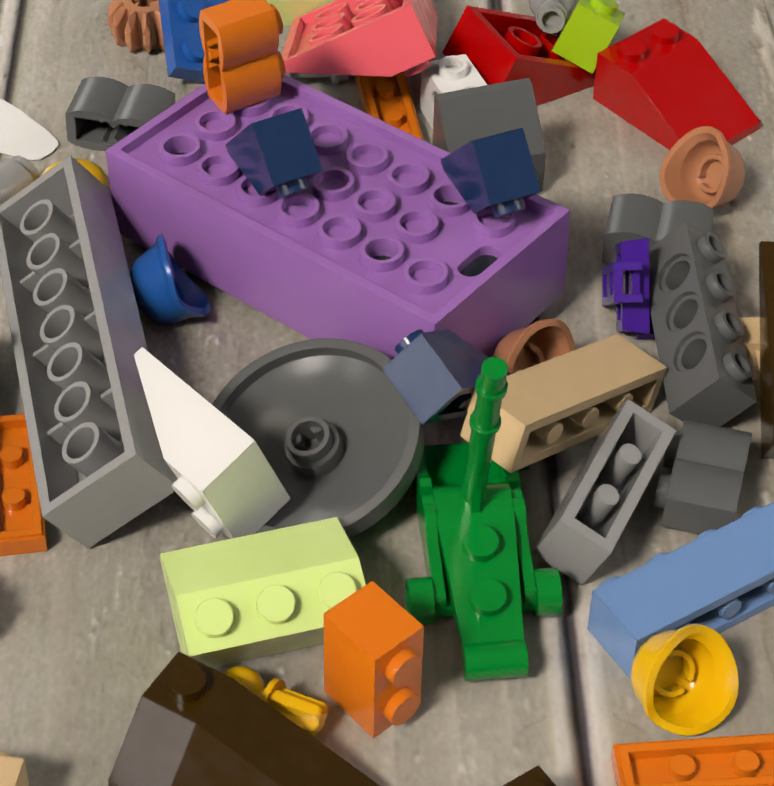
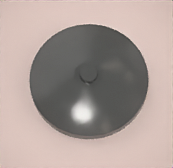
(328, 430)

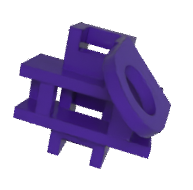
(627, 288)

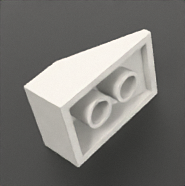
(215, 461)

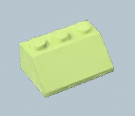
(259, 591)

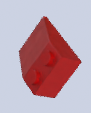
(515, 48)
(670, 86)

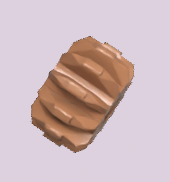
(136, 24)

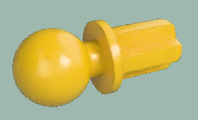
(298, 708)

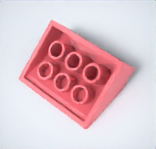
(363, 38)

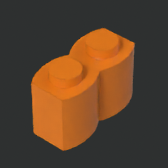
(241, 53)

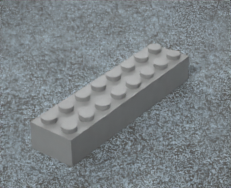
(75, 353)

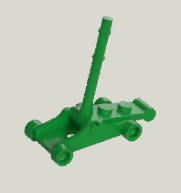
(479, 544)

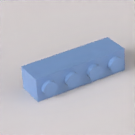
(707, 582)

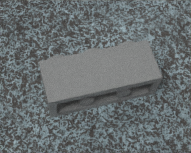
(605, 492)

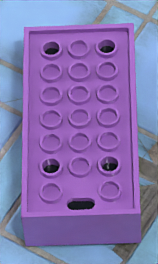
(357, 255)

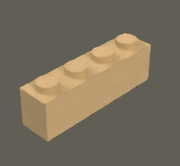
(569, 399)

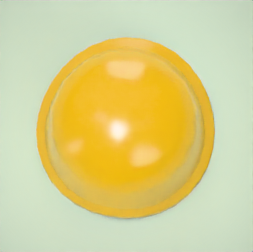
(686, 679)

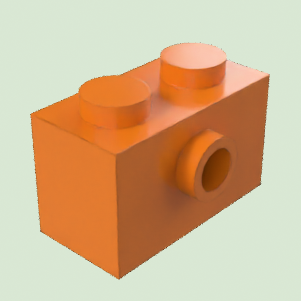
(373, 659)

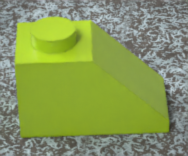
(588, 32)

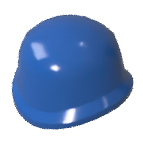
(164, 288)

